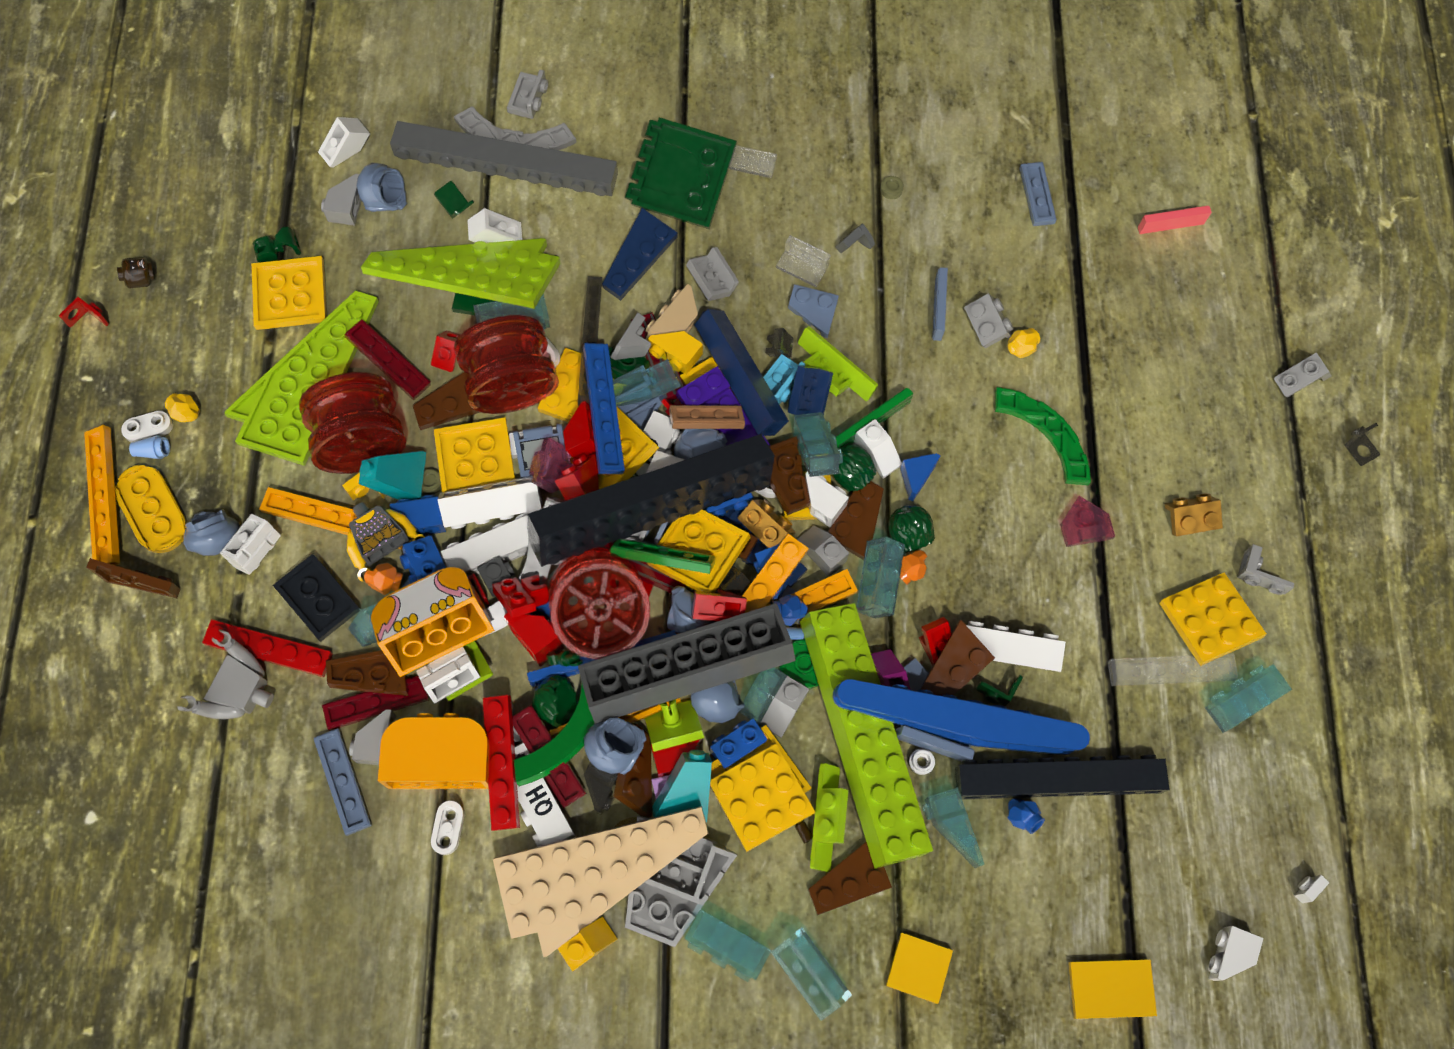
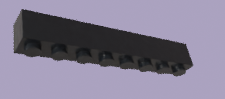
(1063, 778)

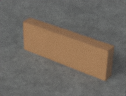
(706, 417)

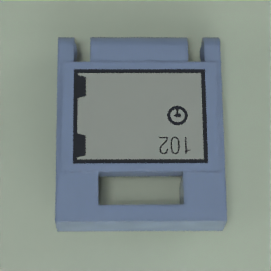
(532, 443)

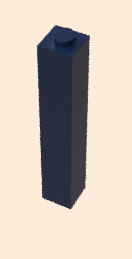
(741, 372)

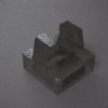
(782, 343)

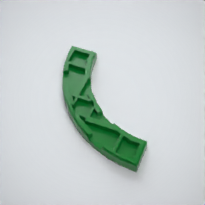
(1053, 427)
(558, 750)

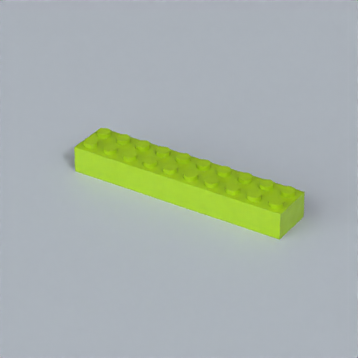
(866, 743)

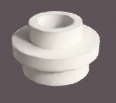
(925, 754)

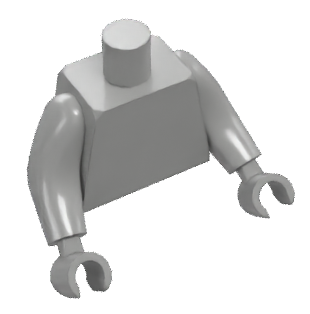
(236, 686)

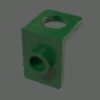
(452, 199)
(995, 696)

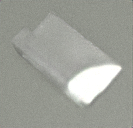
(803, 261)

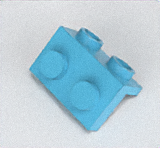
(781, 378)

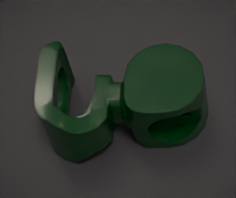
(267, 248)

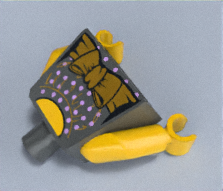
(376, 535)

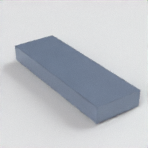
(1038, 194)
(939, 311)
(934, 743)

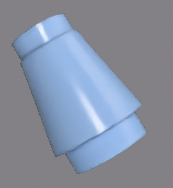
(153, 447)

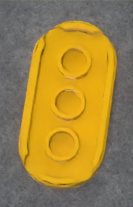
(150, 508)

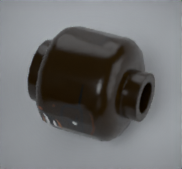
(135, 272)

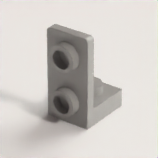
(1302, 375)
(1250, 573)

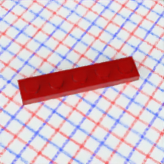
(271, 648)
(501, 776)

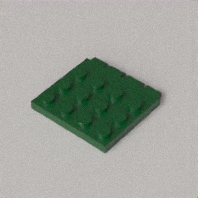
(681, 172)

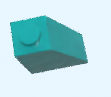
(395, 474)
(686, 786)

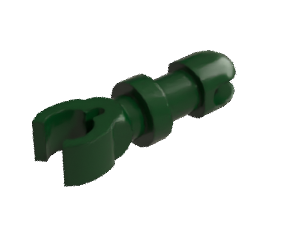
(564, 658)

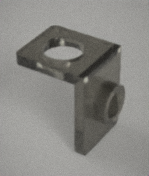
(1360, 438)

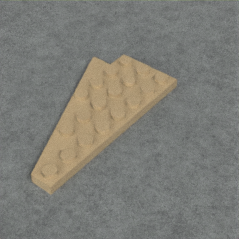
(578, 879)

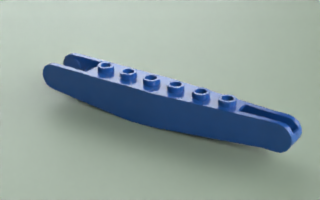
(962, 720)

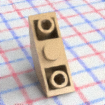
(677, 316)

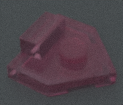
(548, 464)
(1086, 524)

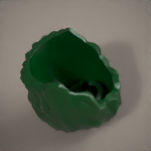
(856, 468)
(912, 527)
(555, 700)

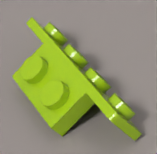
(844, 371)
(829, 817)

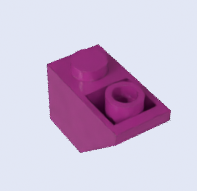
(889, 669)

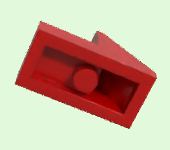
(717, 605)
(935, 638)

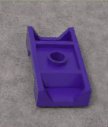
(714, 390)

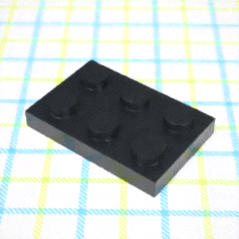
(316, 597)

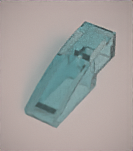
(645, 383)

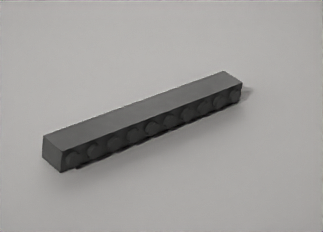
(504, 158)

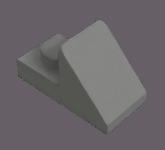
(631, 343)

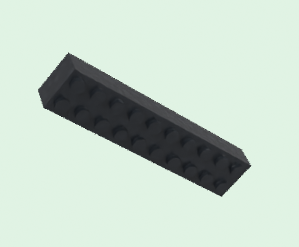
(649, 500)

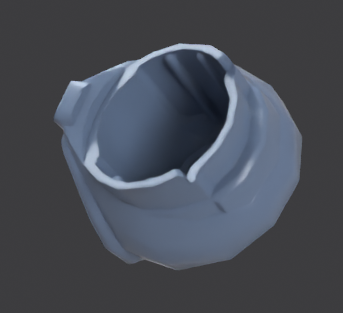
(381, 188)
(698, 441)
(209, 532)
(680, 614)
(718, 703)
(614, 745)

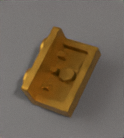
(1195, 514)
(765, 523)

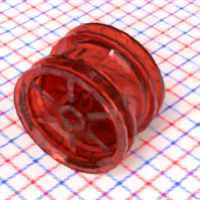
(506, 364)
(350, 421)
(628, 624)

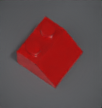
(535, 635)

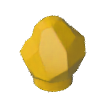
(1023, 342)
(182, 407)

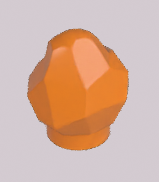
(913, 566)
(383, 578)

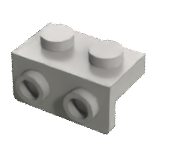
(527, 94)
(713, 275)
(988, 320)

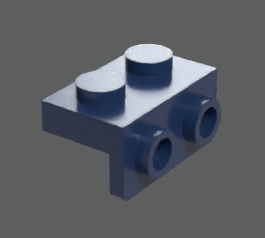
(810, 390)

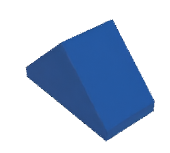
(916, 472)

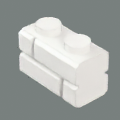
(250, 544)
(447, 674)

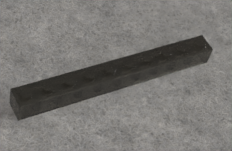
(590, 330)

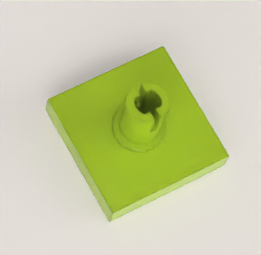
(673, 725)

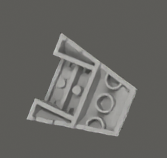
(675, 894)

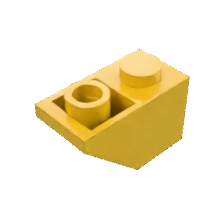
(677, 347)

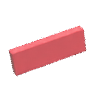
(1174, 219)

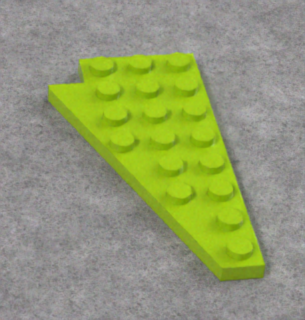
(495, 271)
(272, 403)

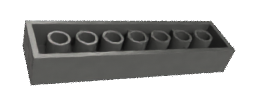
(686, 663)

